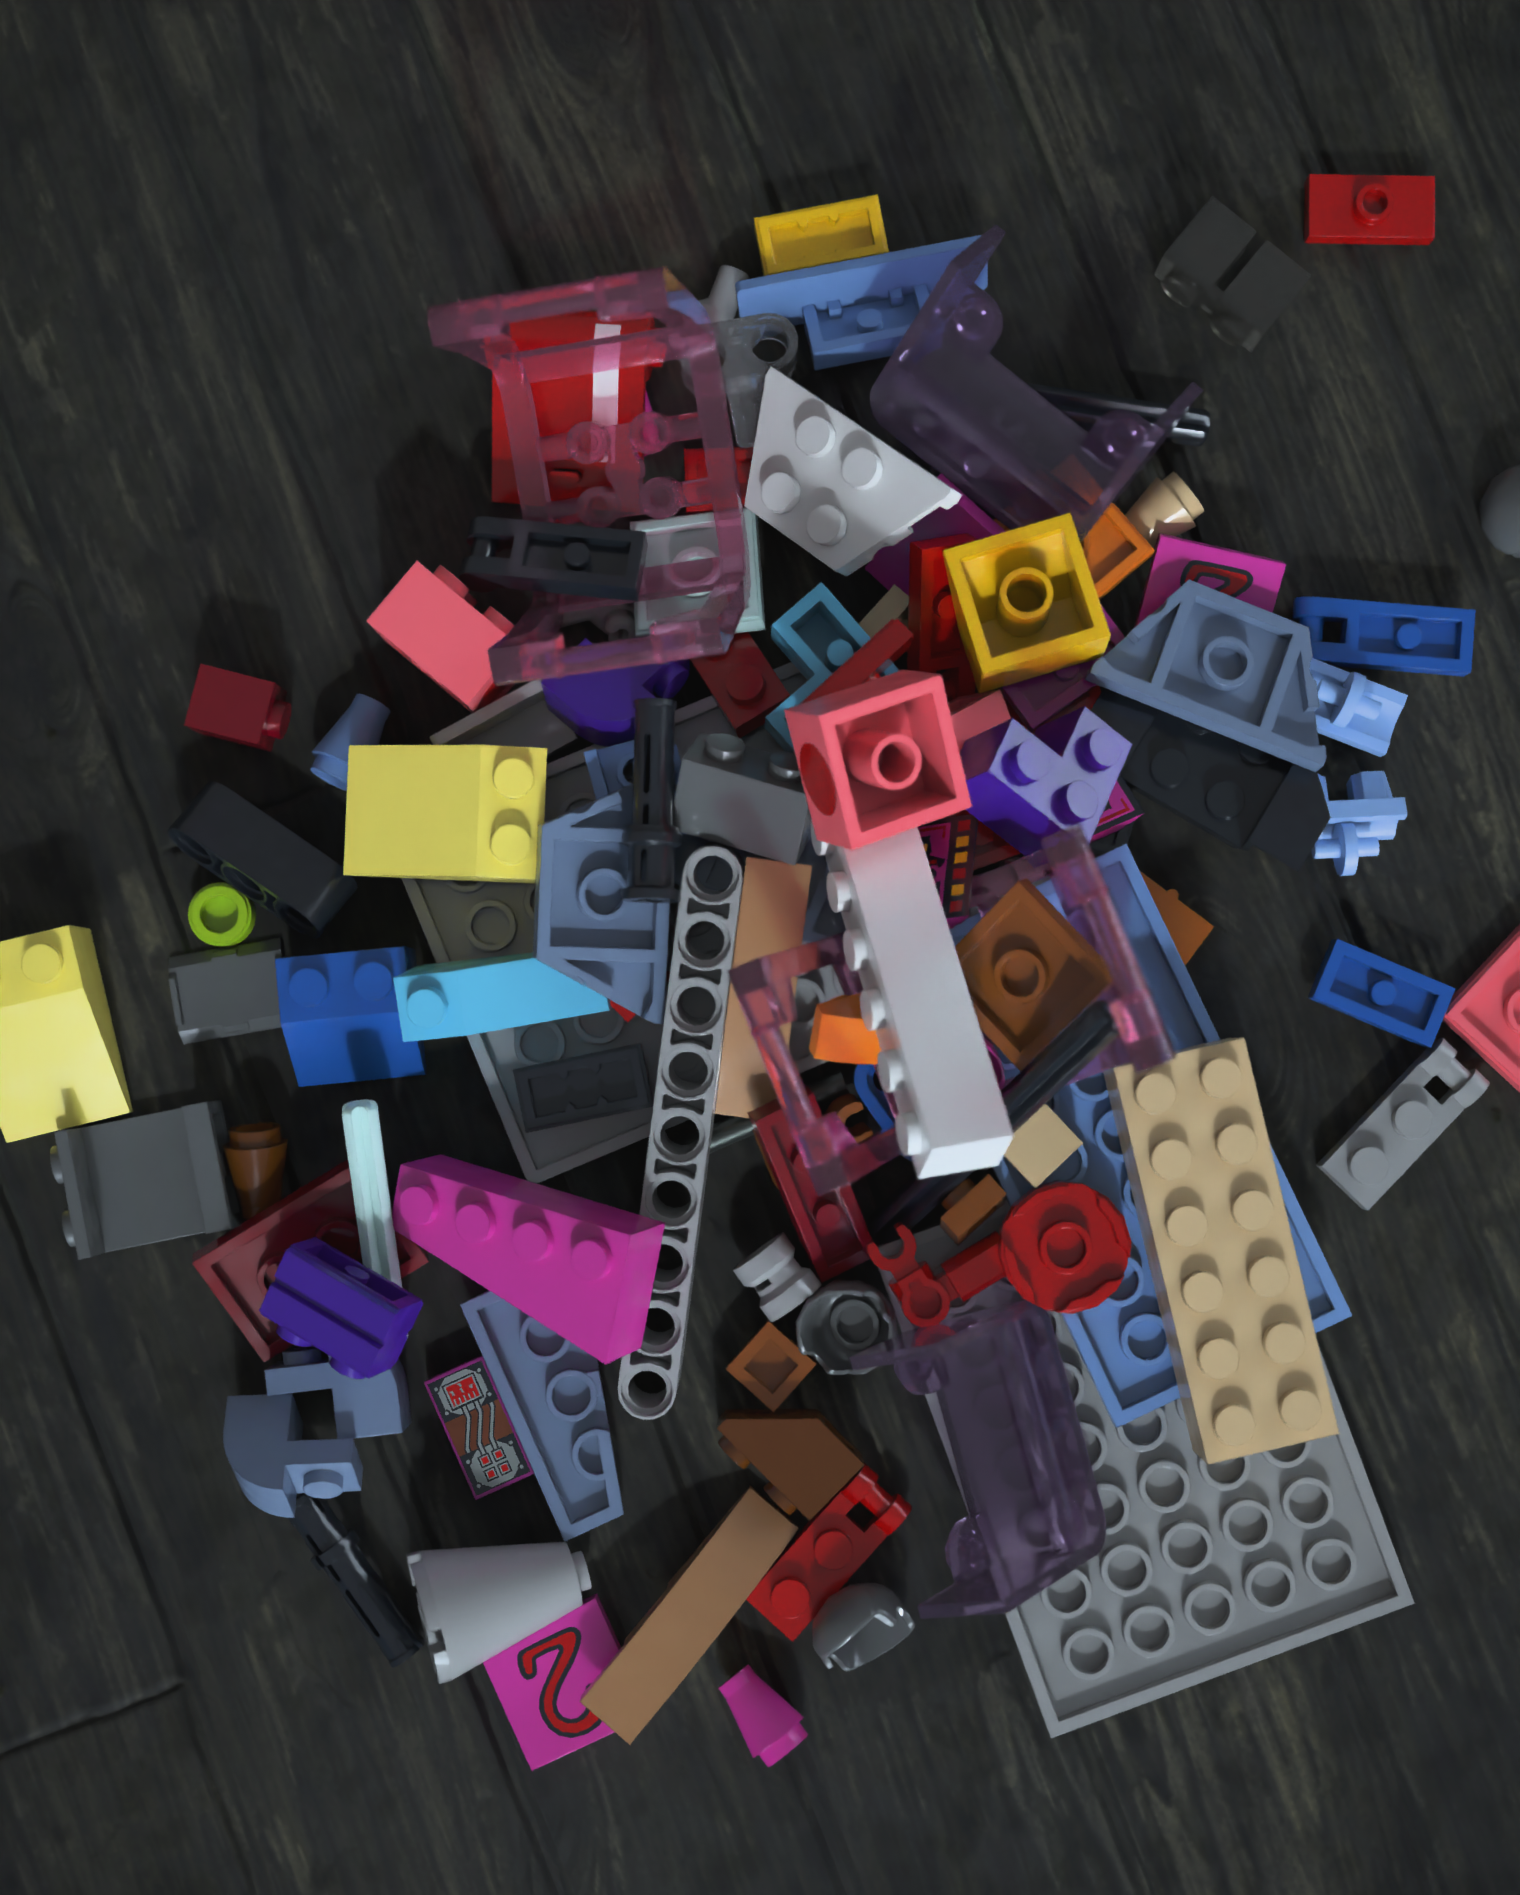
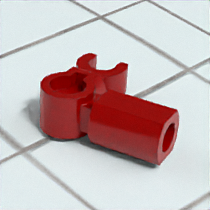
(927, 1297)

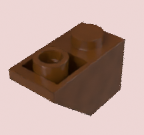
(794, 1451)

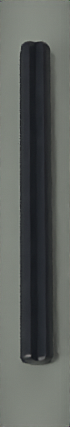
(1022, 1099)

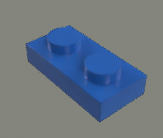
(1381, 993)

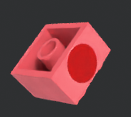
(442, 634)
(878, 758)

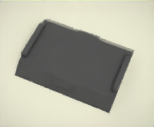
(225, 990)

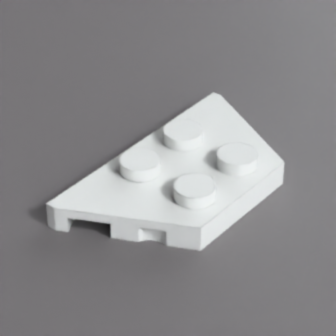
(833, 480)

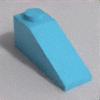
(487, 996)

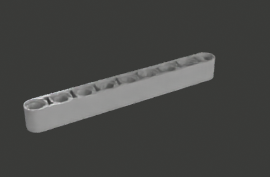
(694, 1100)

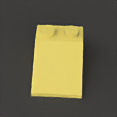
(444, 812)
(56, 1036)

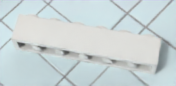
(917, 1005)

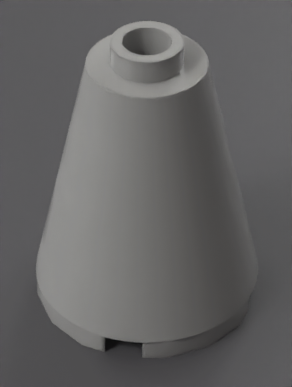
(491, 1598)

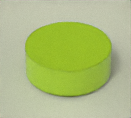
(221, 915)

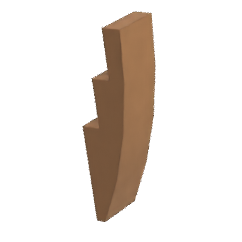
(768, 922)
(689, 1614)

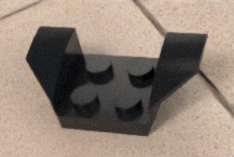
(1218, 781)

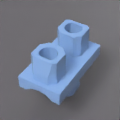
(1355, 708)
(1359, 821)

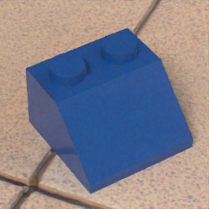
(345, 1016)

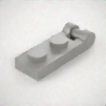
(1401, 1125)

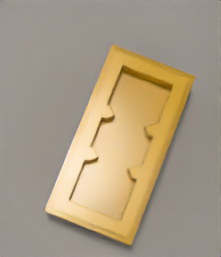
(820, 235)

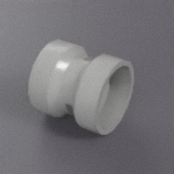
(777, 1277)

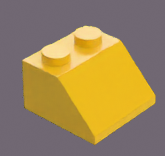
(1025, 603)

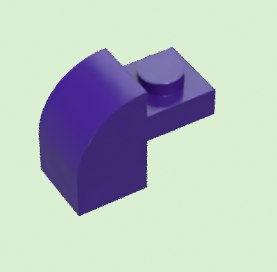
(601, 702)

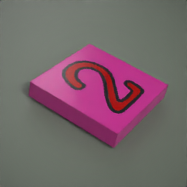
(1226, 570)
(545, 1678)

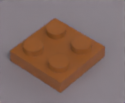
(1028, 973)

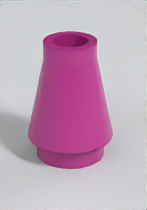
(763, 1716)

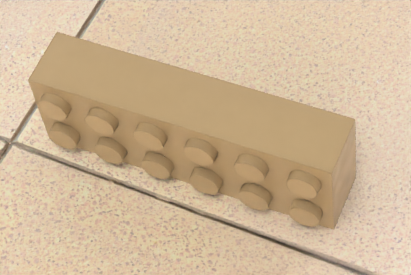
(1221, 1252)

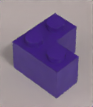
(1043, 781)

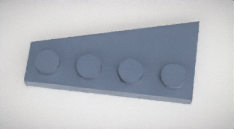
(556, 1410)

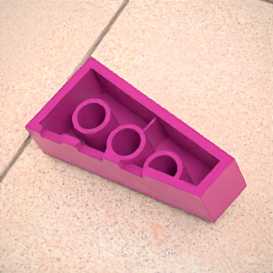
(543, 1250)

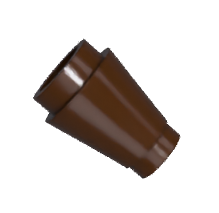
(256, 1165)

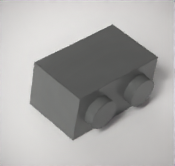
(742, 798)

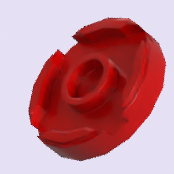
(1064, 1247)

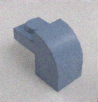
(360, 1405)
(274, 1462)

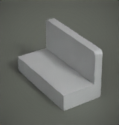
(512, 720)

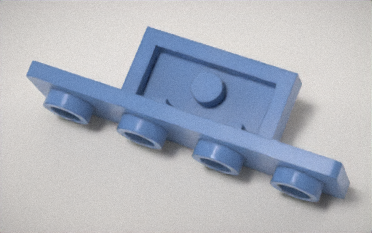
(855, 305)

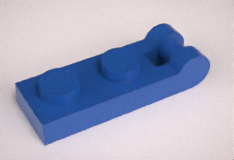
(1390, 635)

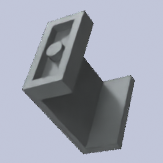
(146, 1179)

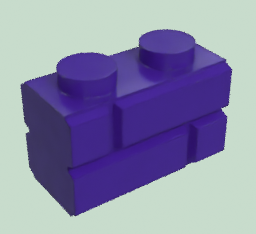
(340, 1309)

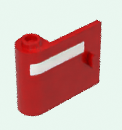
(560, 403)

